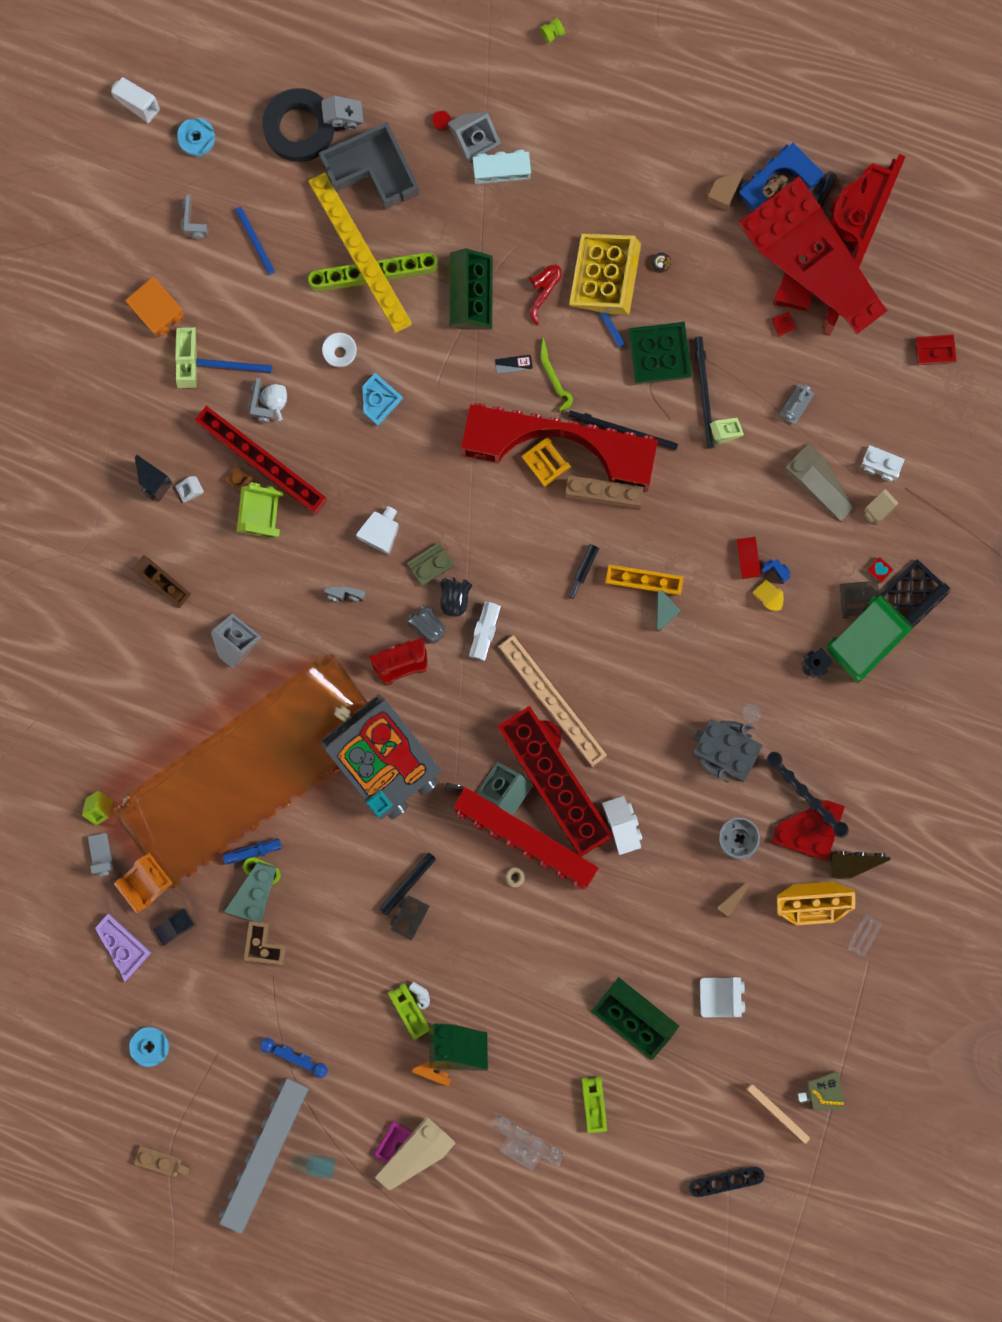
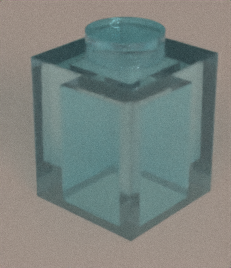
(321, 1166)

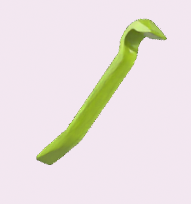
(553, 378)

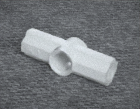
(484, 631)

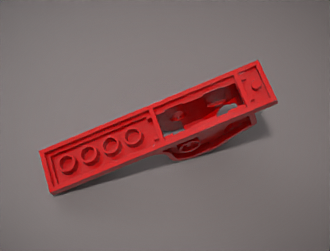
(858, 213)

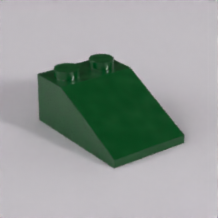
(457, 1048)

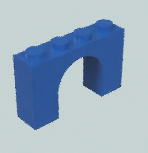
(790, 161)

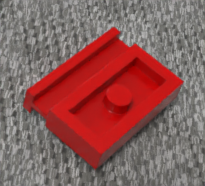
(935, 349)

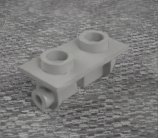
(797, 403)

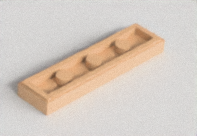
(772, 1108)

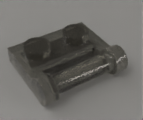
(857, 593)

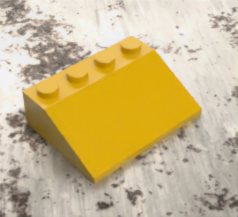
(605, 273)

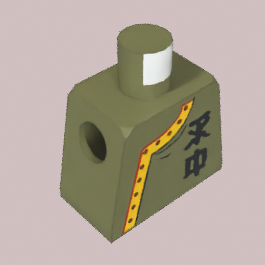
(823, 1093)

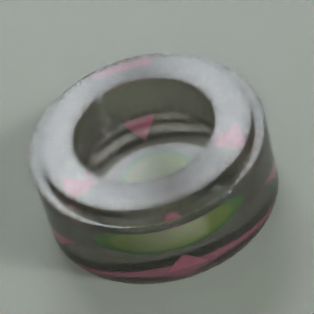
(453, 788)

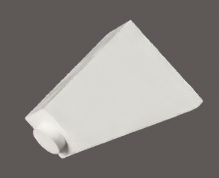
(135, 99)

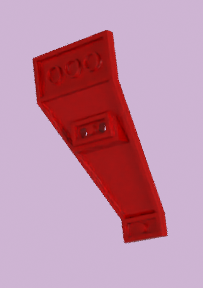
(791, 227)

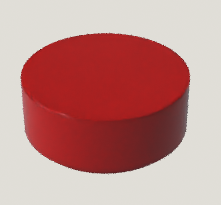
(440, 120)

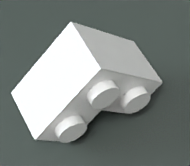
(623, 825)

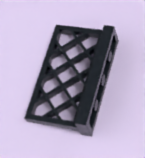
(929, 603)

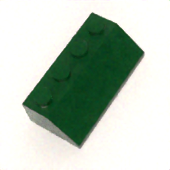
(471, 289)
(635, 1018)

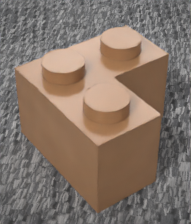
(257, 945)

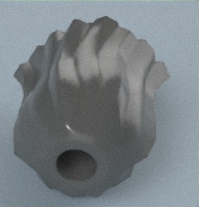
(427, 625)

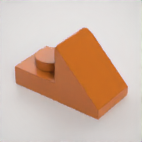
(427, 1072)

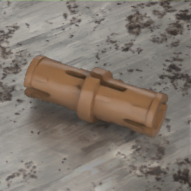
(774, 185)

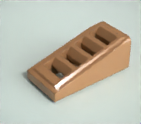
(729, 905)

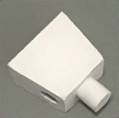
(380, 530)

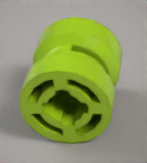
(552, 30)

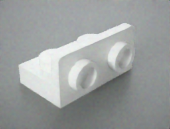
(882, 463)

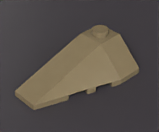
(817, 479)

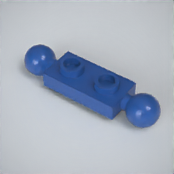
(268, 1045)

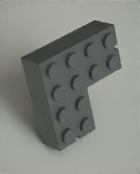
(373, 156)

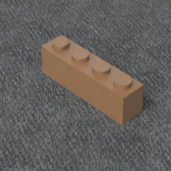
(604, 492)

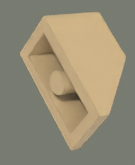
(880, 507)

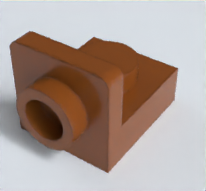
(238, 479)

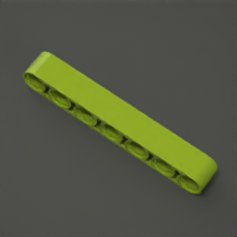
(400, 273)

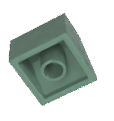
(505, 788)

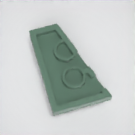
(254, 894)

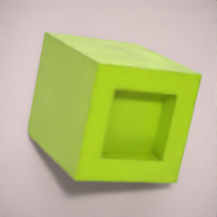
(97, 808)

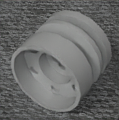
(739, 827)

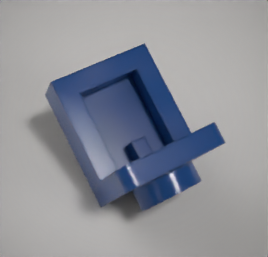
(780, 570)

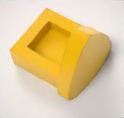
(770, 596)

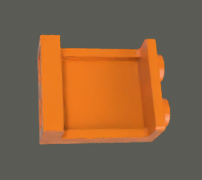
(155, 307)
(143, 883)

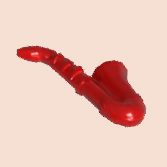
(547, 279)

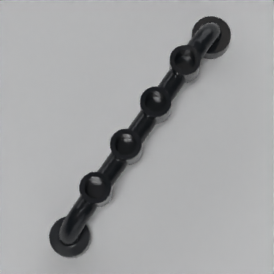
(840, 828)

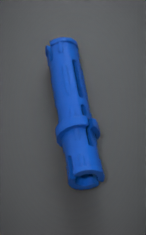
(261, 848)

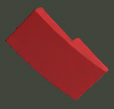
(748, 557)

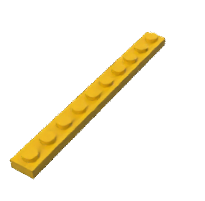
(360, 253)

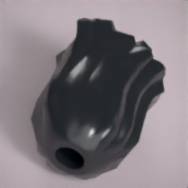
(454, 596)

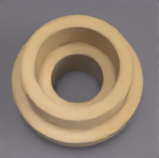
(343, 713)
(510, 882)

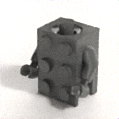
(725, 750)

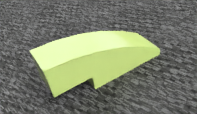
(186, 358)

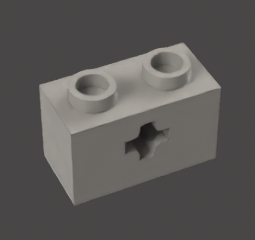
(342, 112)

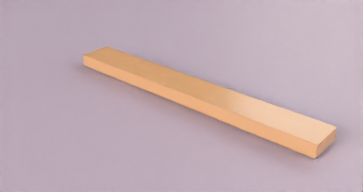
(552, 701)

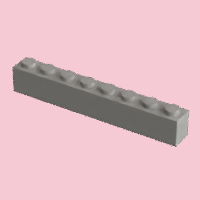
(264, 1155)

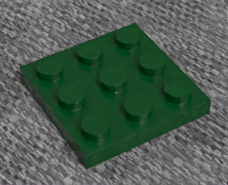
(659, 353)

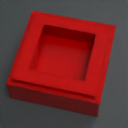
(783, 324)

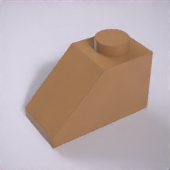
(724, 190)

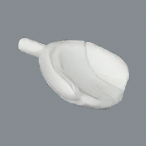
(274, 398)

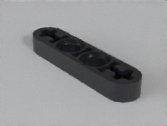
(726, 1179)

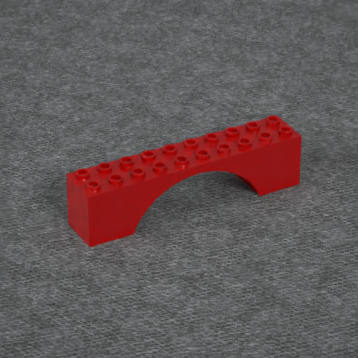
(494, 432)

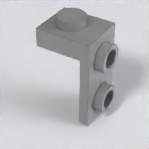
(197, 231)
(263, 415)
(100, 855)

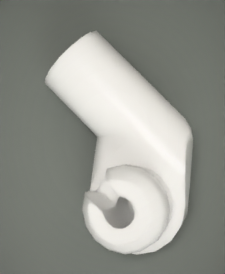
(422, 995)

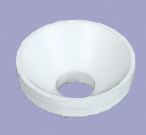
(335, 341)

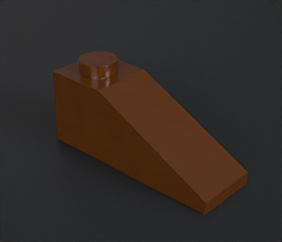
(161, 581)

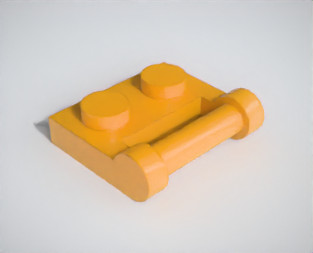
(541, 465)

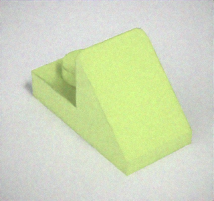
(726, 430)

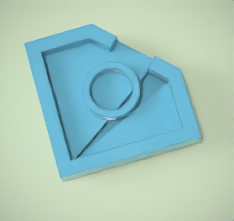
(379, 399)

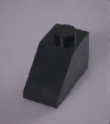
(174, 926)

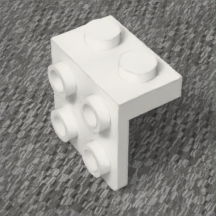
(722, 997)

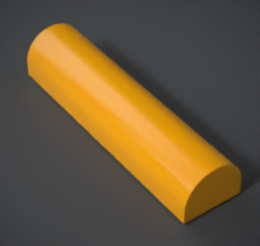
(644, 579)

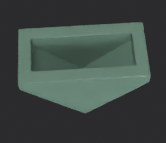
(665, 611)

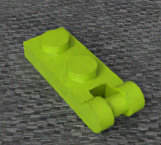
(409, 1012)
(594, 1105)

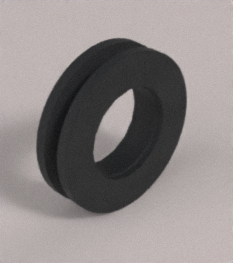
(287, 149)

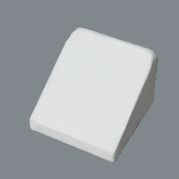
(189, 488)

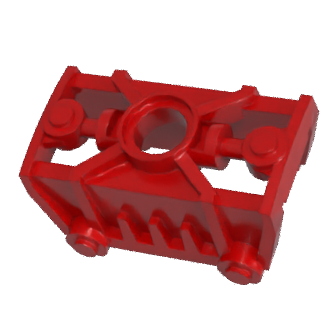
(400, 661)

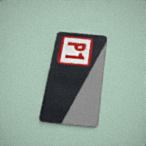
(513, 364)

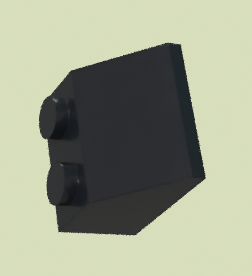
(152, 480)

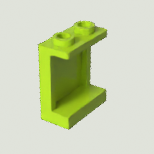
(258, 511)

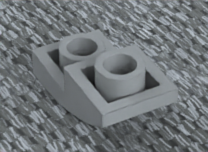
(339, 593)

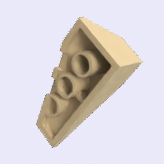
(418, 1152)

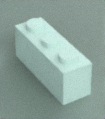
(501, 167)

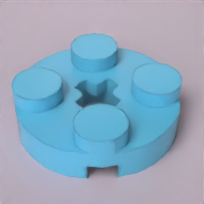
(198, 147)
(157, 1039)

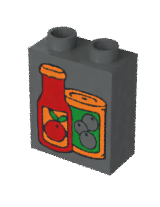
(381, 754)

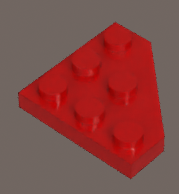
(808, 832)

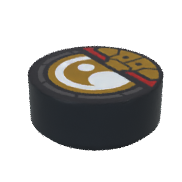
(661, 262)

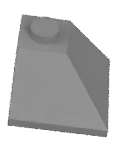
(474, 133)
(234, 640)

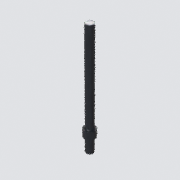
(700, 356)
(588, 419)

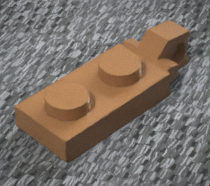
(160, 1162)

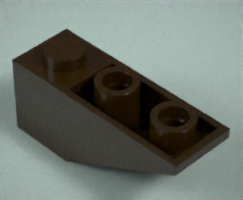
(848, 866)

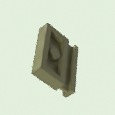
(430, 564)

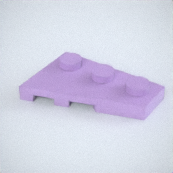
(123, 946)

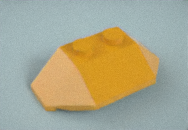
(815, 903)

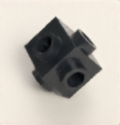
(821, 659)

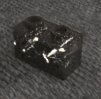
(414, 919)

